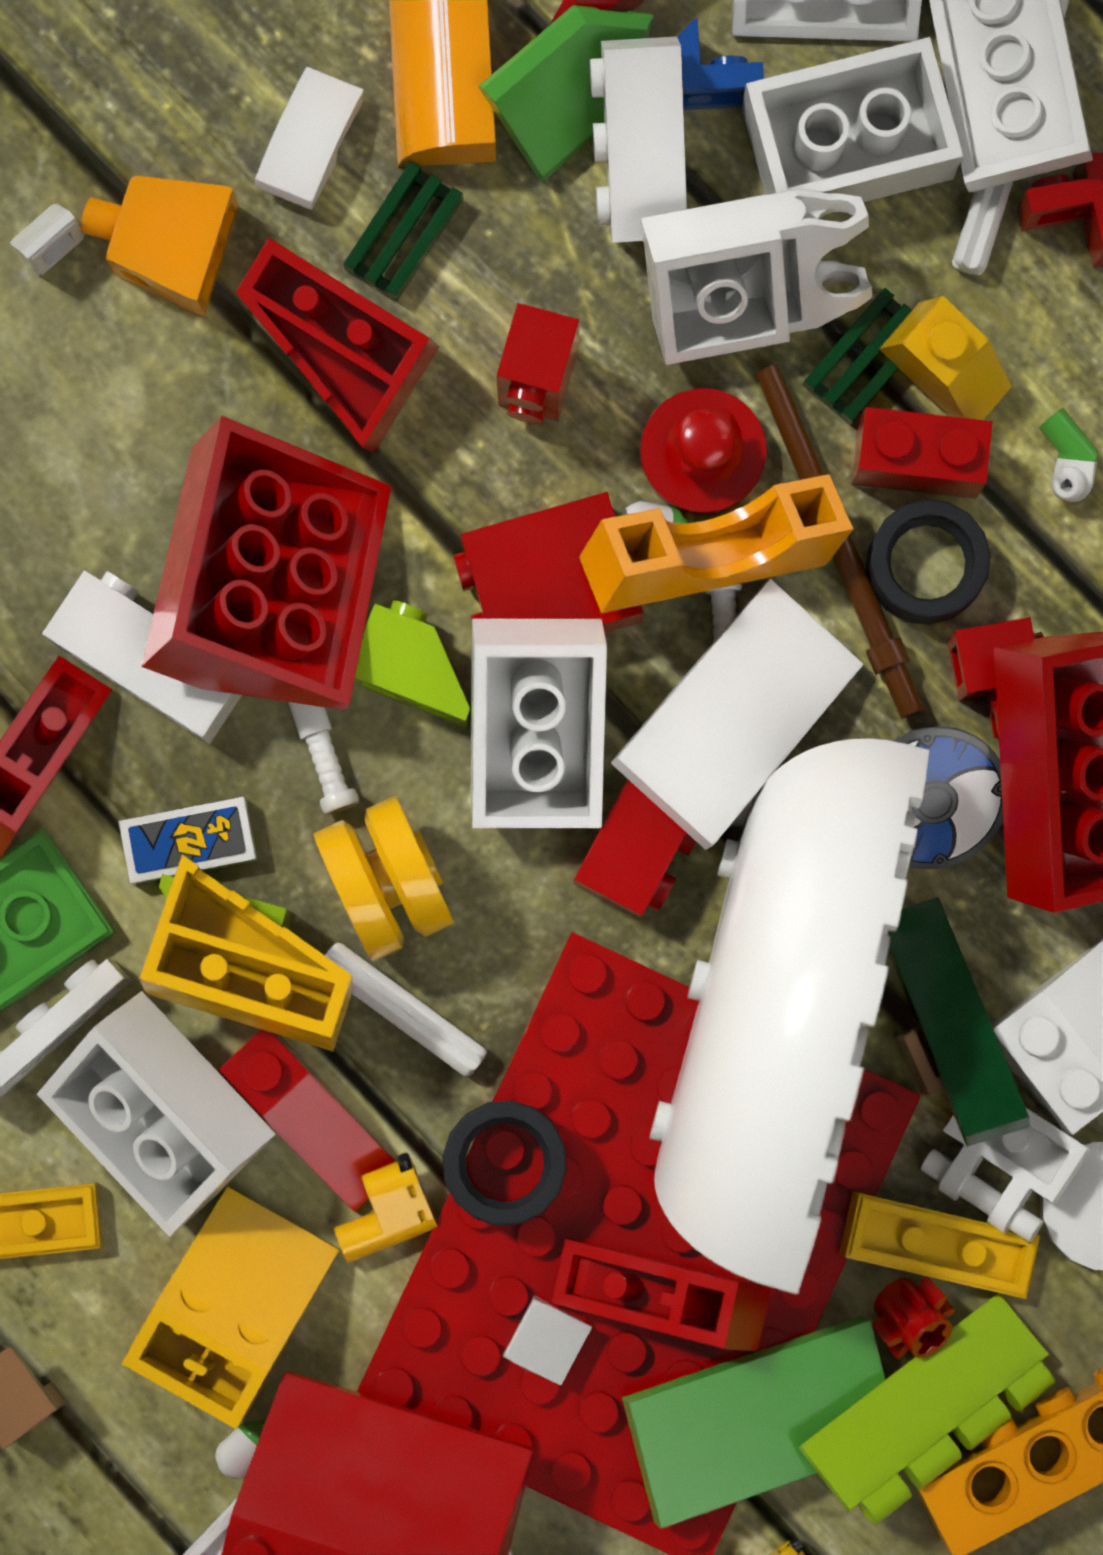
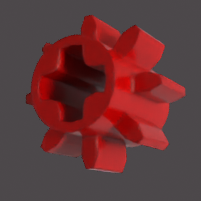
(912, 1317)

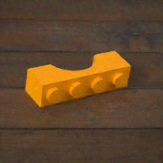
(651, 560)

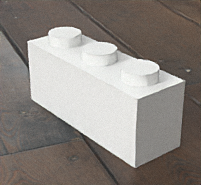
(640, 132)
(110, 636)

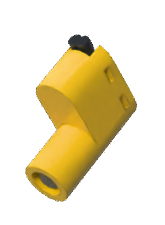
(398, 1214)

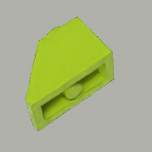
(409, 664)

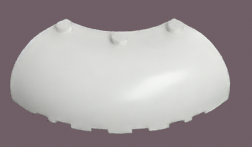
(788, 1005)

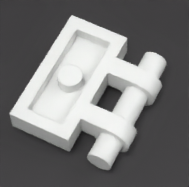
(1036, 1158)

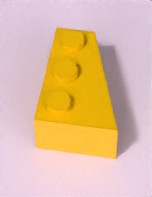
(241, 965)

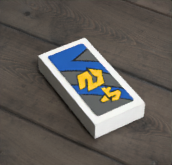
(206, 834)

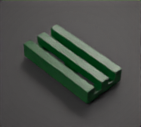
(430, 187)
(832, 396)

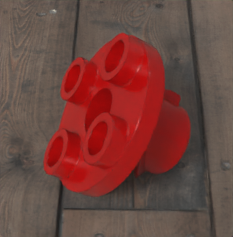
(703, 451)

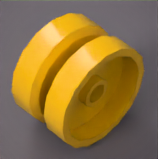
(384, 878)

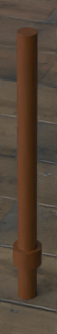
(886, 653)

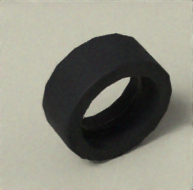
(967, 534)
(475, 1202)

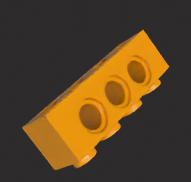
(1026, 1492)

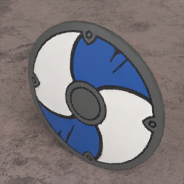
(960, 797)

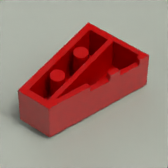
(341, 341)

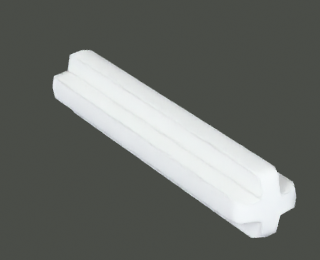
(409, 1013)

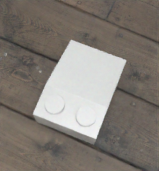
(1057, 1042)

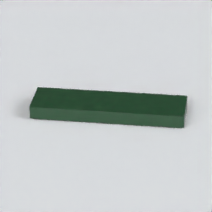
(955, 1025)

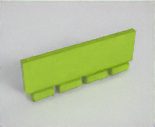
(913, 1411)

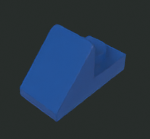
(715, 84)

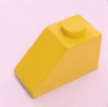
(948, 359)

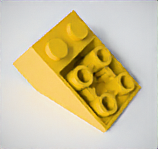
(231, 1307)

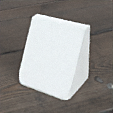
(48, 238)
(547, 1340)

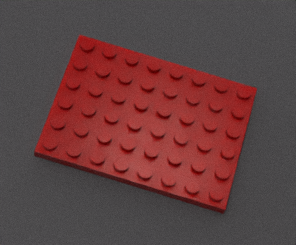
(596, 1066)

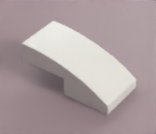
(308, 138)

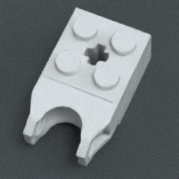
(749, 271)

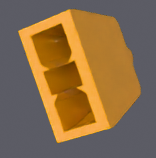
(166, 236)

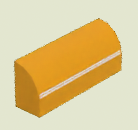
(437, 67)

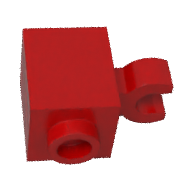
(974, 663)

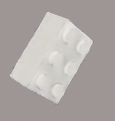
(855, 125)
(537, 723)
(155, 1113)

